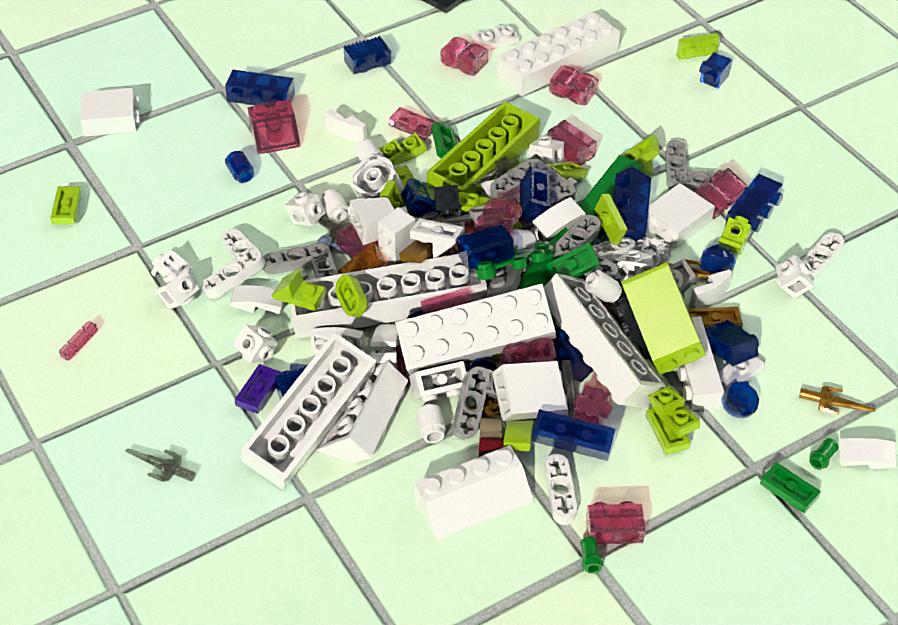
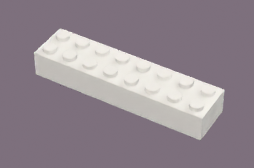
(390, 293)

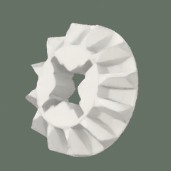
(663, 249)

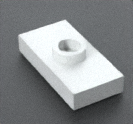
(741, 372)

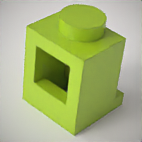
(738, 241)

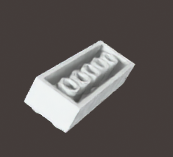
(571, 45)
(475, 329)
(601, 341)
(308, 411)

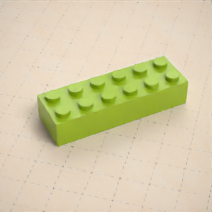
(499, 135)

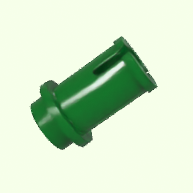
(820, 458)
(591, 559)

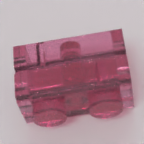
(577, 144)
(615, 522)

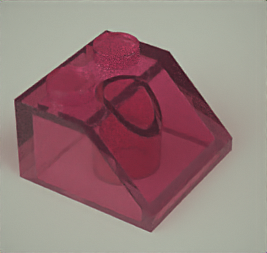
(273, 127)

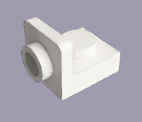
(169, 262)

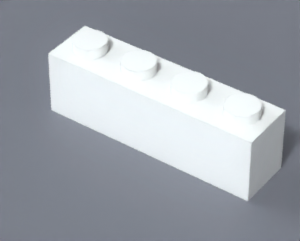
(701, 378)

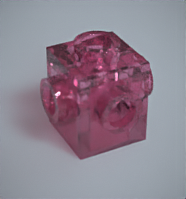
(592, 405)

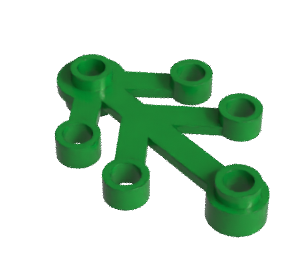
(541, 252)

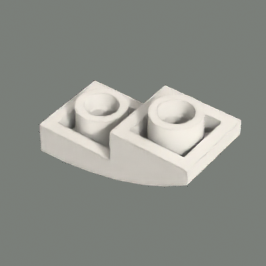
(499, 37)
(347, 128)
(558, 217)
(712, 291)
(249, 297)
(321, 335)
(385, 337)
(868, 451)

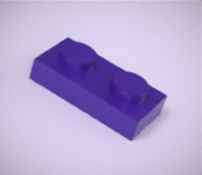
(257, 389)

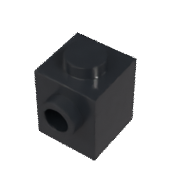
(446, 199)

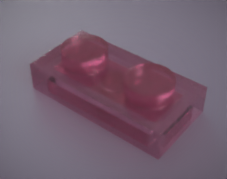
(411, 123)
(446, 301)

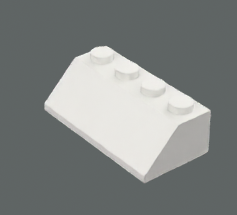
(366, 417)
(472, 493)

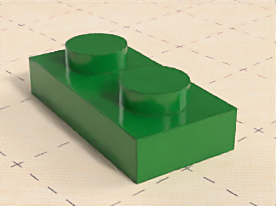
(443, 138)
(575, 262)
(790, 487)

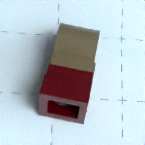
(490, 435)

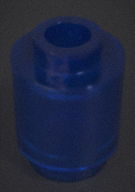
(239, 166)

